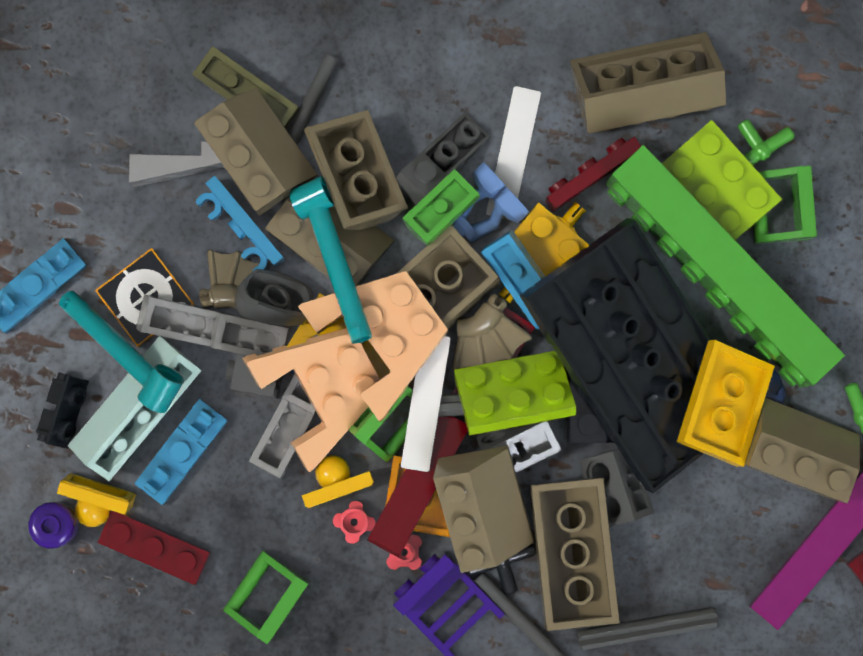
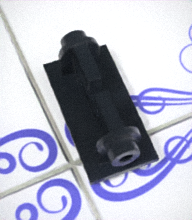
(59, 426)

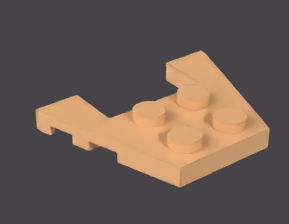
(402, 331)
(332, 377)

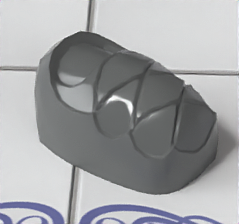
(272, 298)

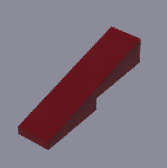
(415, 491)

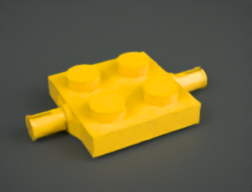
(549, 238)

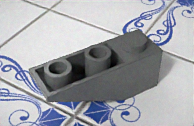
(440, 158)

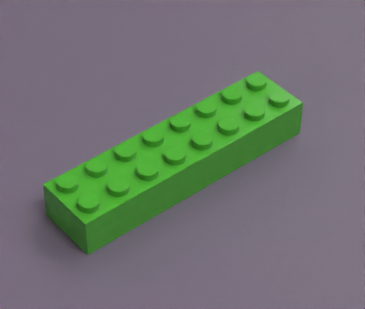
(723, 269)

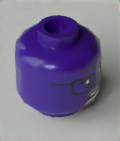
(53, 525)

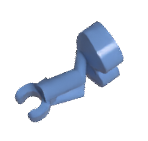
(504, 200)

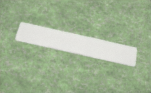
(516, 140)
(425, 410)

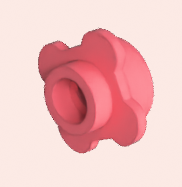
(343, 521)
(411, 559)

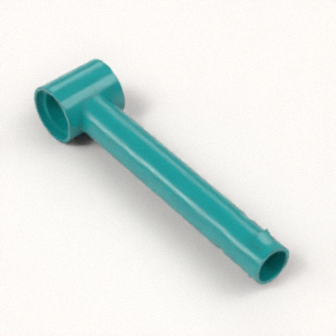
(313, 202)
(158, 382)

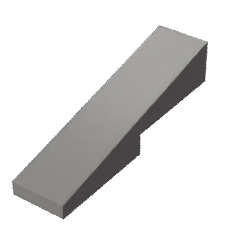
(158, 168)
(208, 327)
(287, 424)

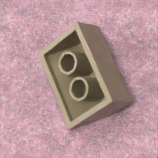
(255, 149)
(356, 171)
(361, 247)
(451, 276)
(805, 451)
(482, 507)

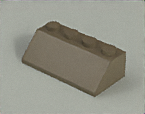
(648, 82)
(574, 554)

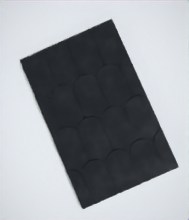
(626, 346)

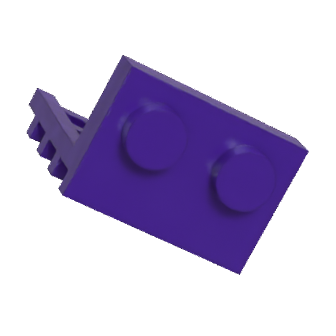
(436, 579)

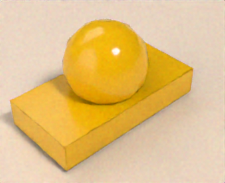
(334, 477)
(95, 499)

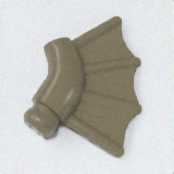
(226, 275)
(487, 336)

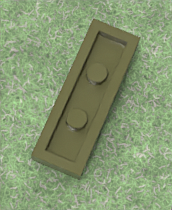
(231, 79)

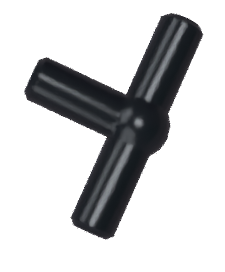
(505, 572)

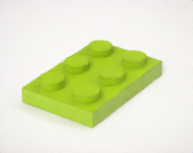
(722, 180)
(514, 392)

